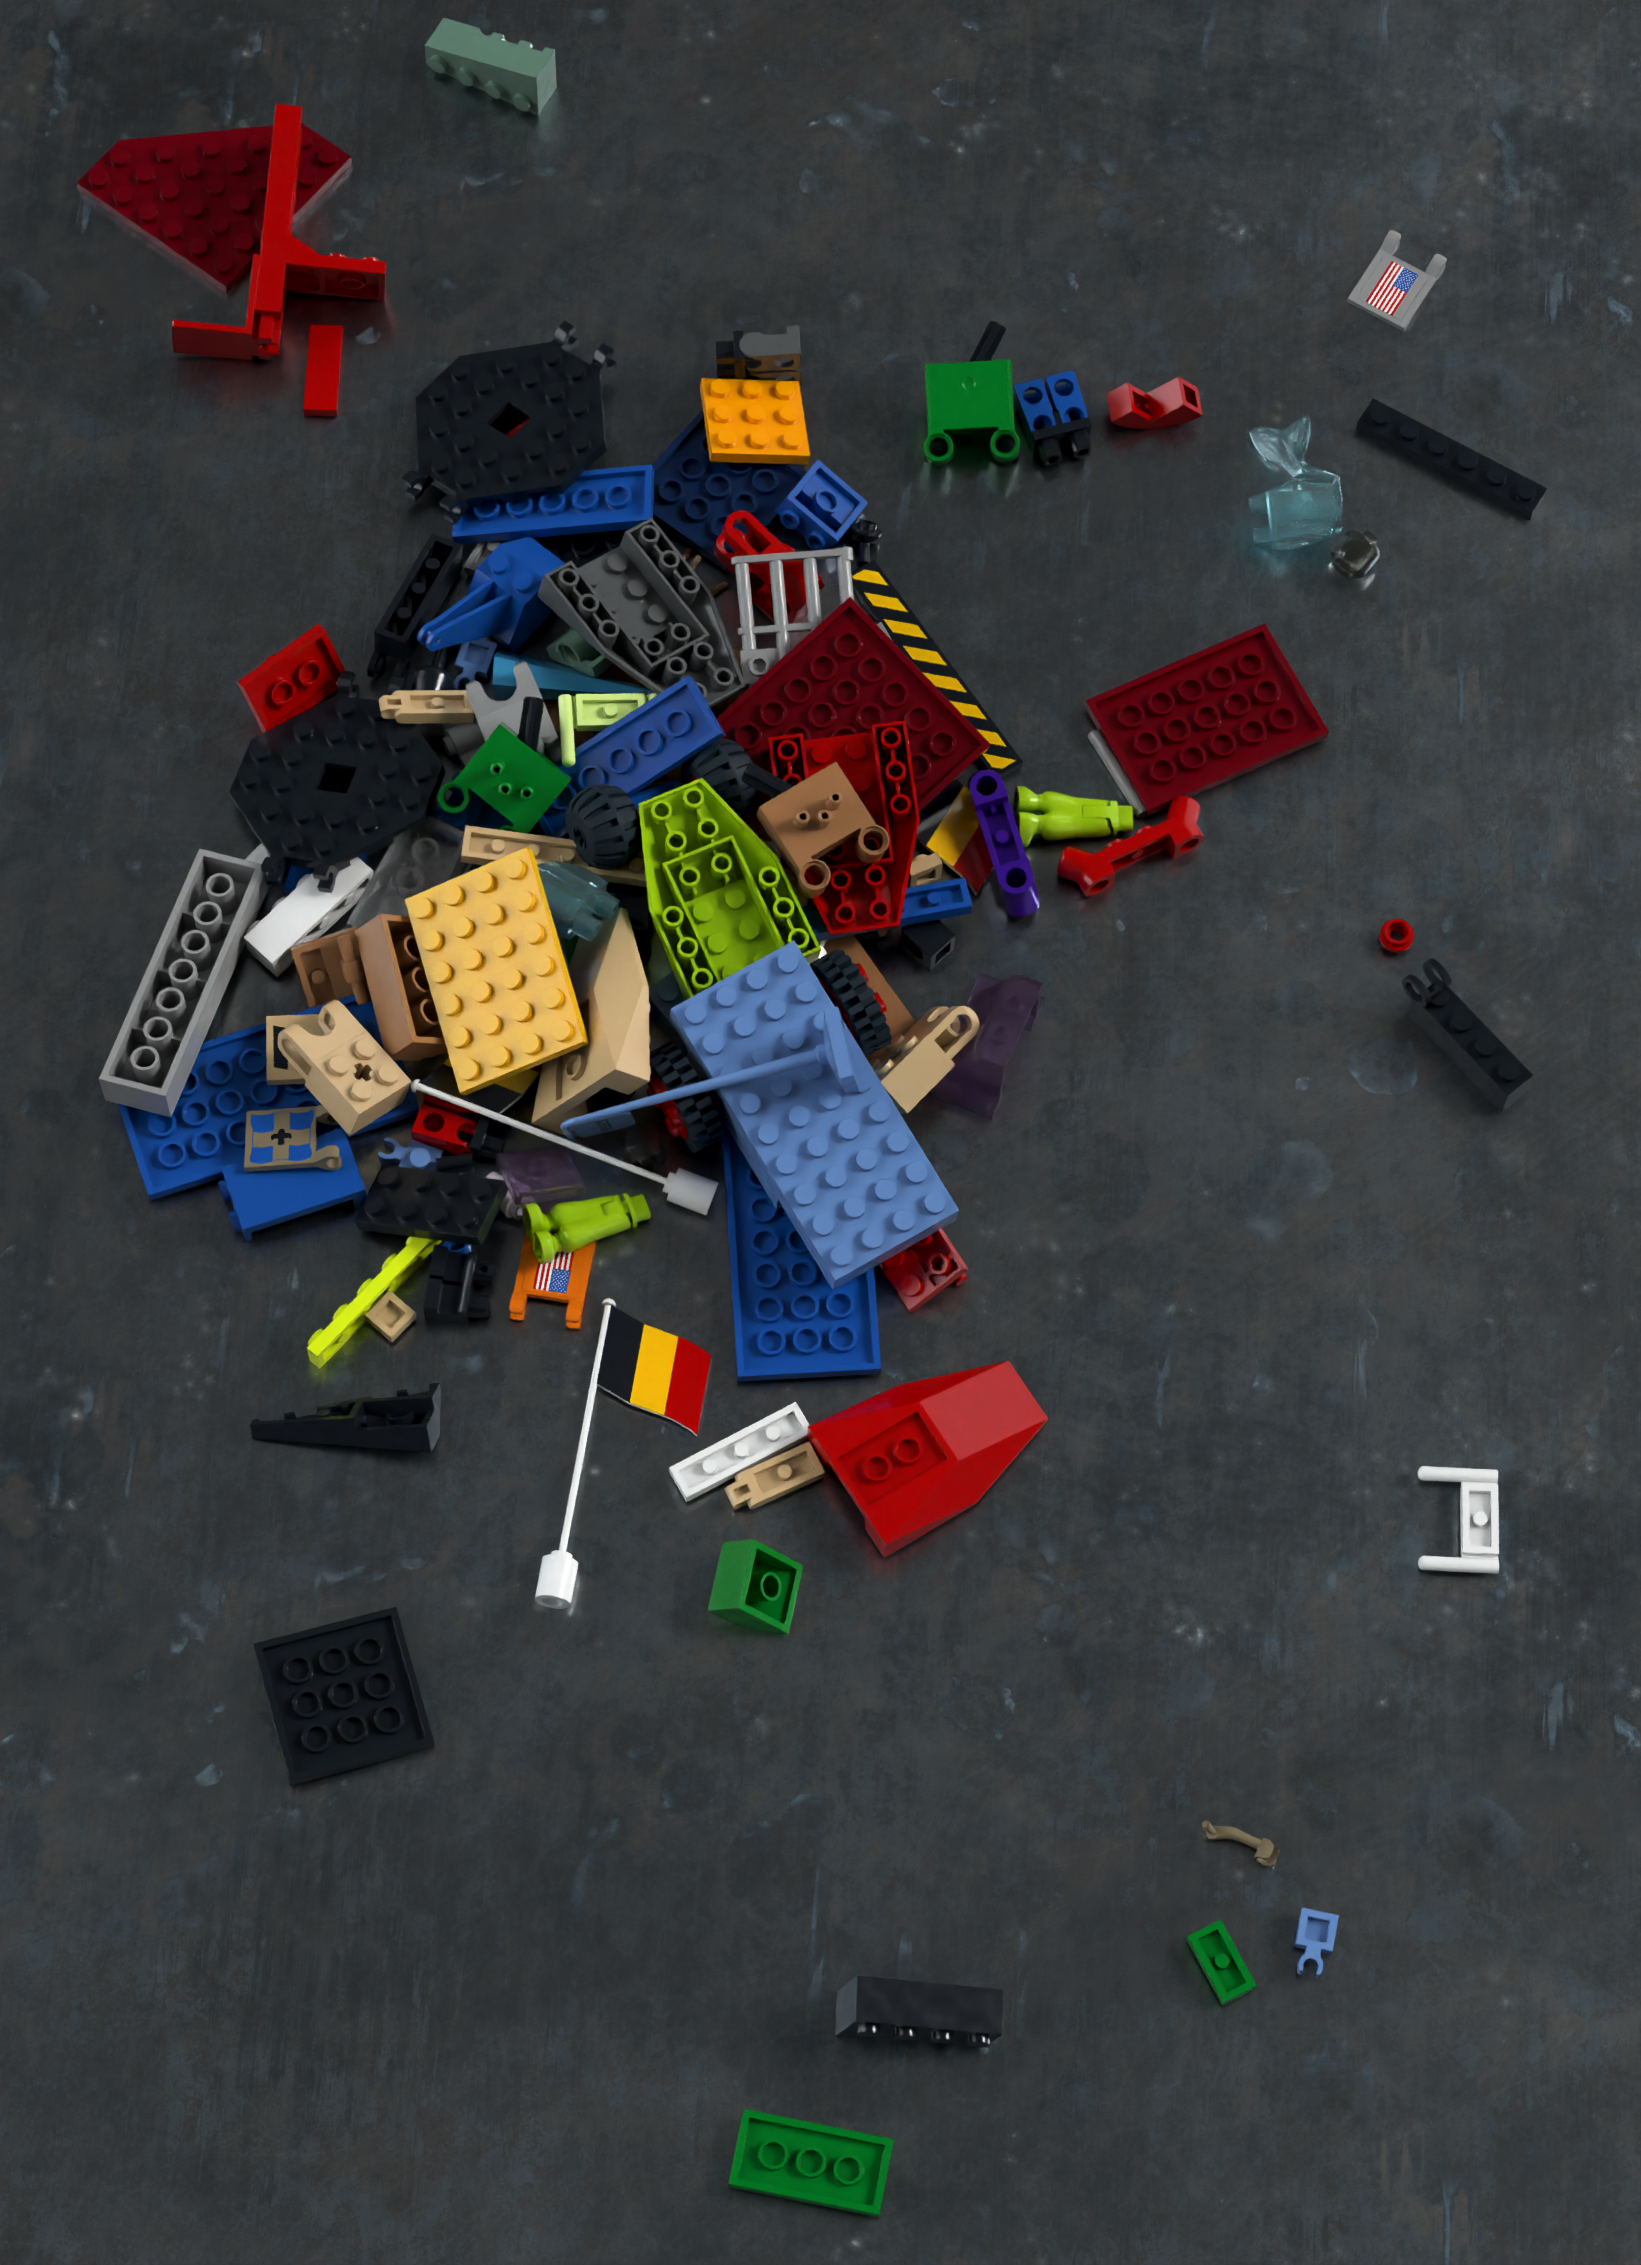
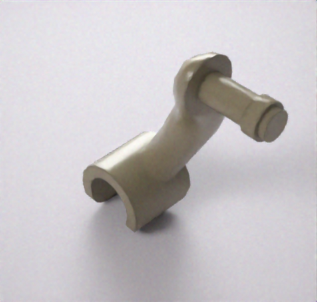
(1266, 1852)

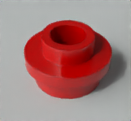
(1399, 927)

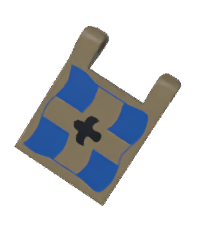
(288, 1140)

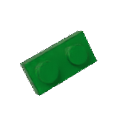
(1221, 1962)

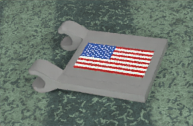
(1393, 287)

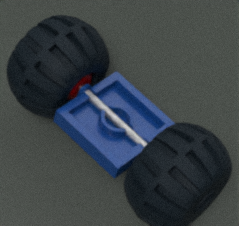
(607, 822)

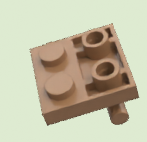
(331, 968)

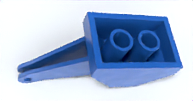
(499, 599)

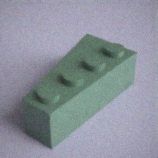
(493, 64)

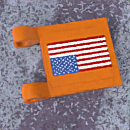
(560, 1280)

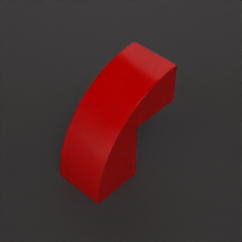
(1160, 408)

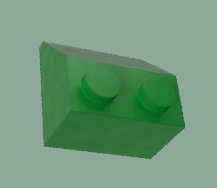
(755, 1586)

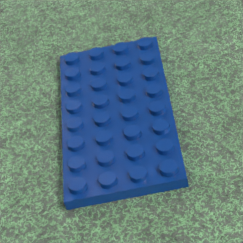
(212, 1109)
(782, 1303)

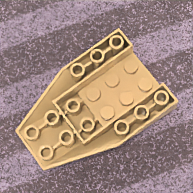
(615, 1014)

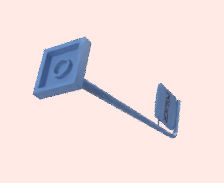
(833, 1051)

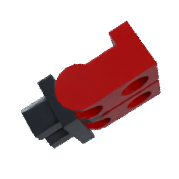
(458, 1129)

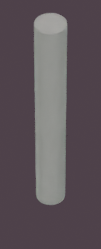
(1116, 771)

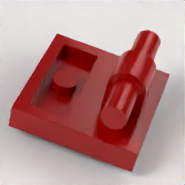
(925, 1269)

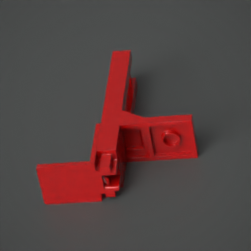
(282, 265)

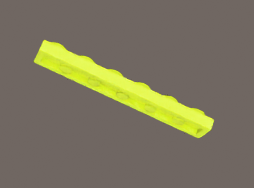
(351, 1317)

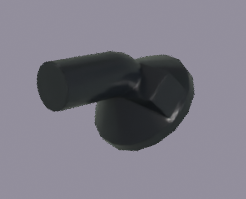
(865, 534)

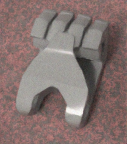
(491, 713)

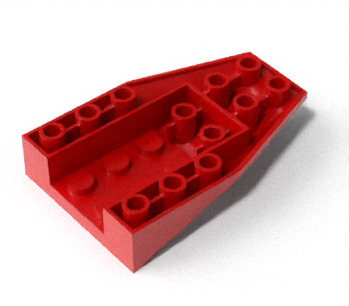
(881, 773)
(927, 1448)

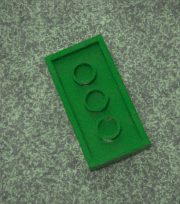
(811, 2163)

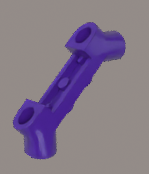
(1003, 843)

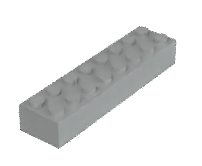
(184, 983)

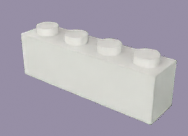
(305, 915)

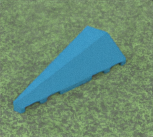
(553, 679)

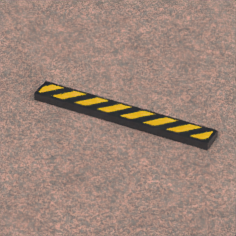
(910, 636)

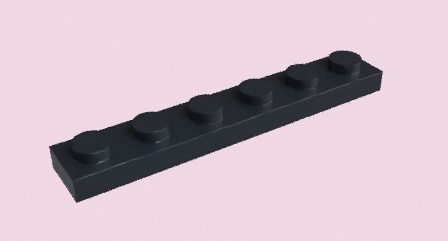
(1451, 458)

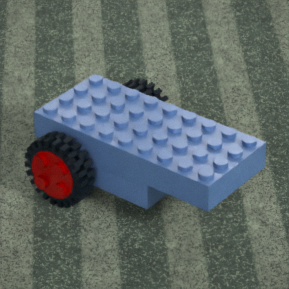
(825, 1156)

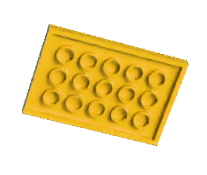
(496, 971)

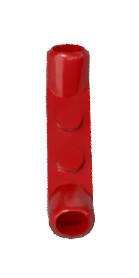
(1097, 871)

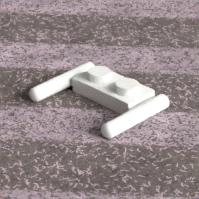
(1477, 1520)

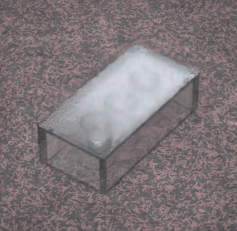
(410, 867)

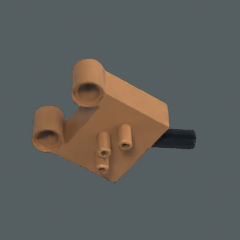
(814, 820)

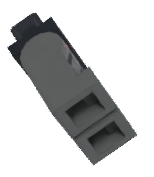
(761, 356)

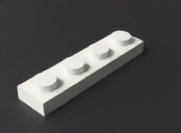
(740, 1452)

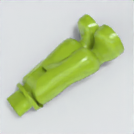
(1067, 816)
(581, 1222)

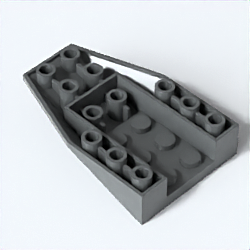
(647, 614)

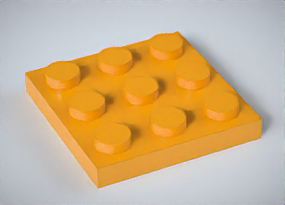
(754, 421)

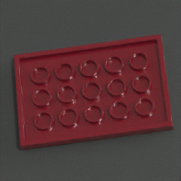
(1206, 718)

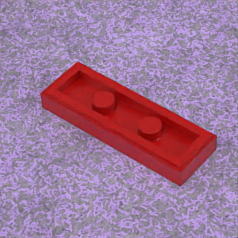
(323, 370)

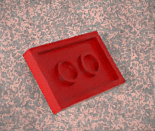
(292, 679)

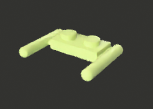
(592, 713)

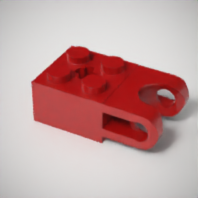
(763, 542)

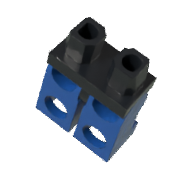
(1053, 417)

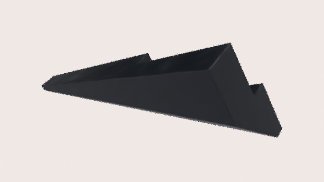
(384, 1423)

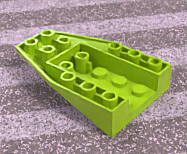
(715, 888)

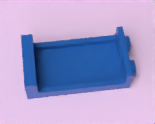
(285, 1194)

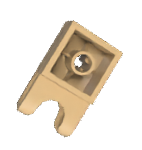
(923, 1054)
(345, 1068)

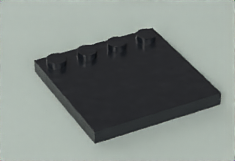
(343, 1696)

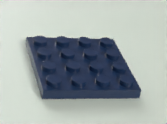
(699, 495)

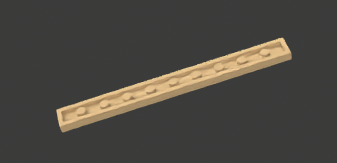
(488, 845)

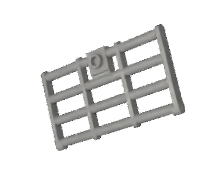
(757, 662)

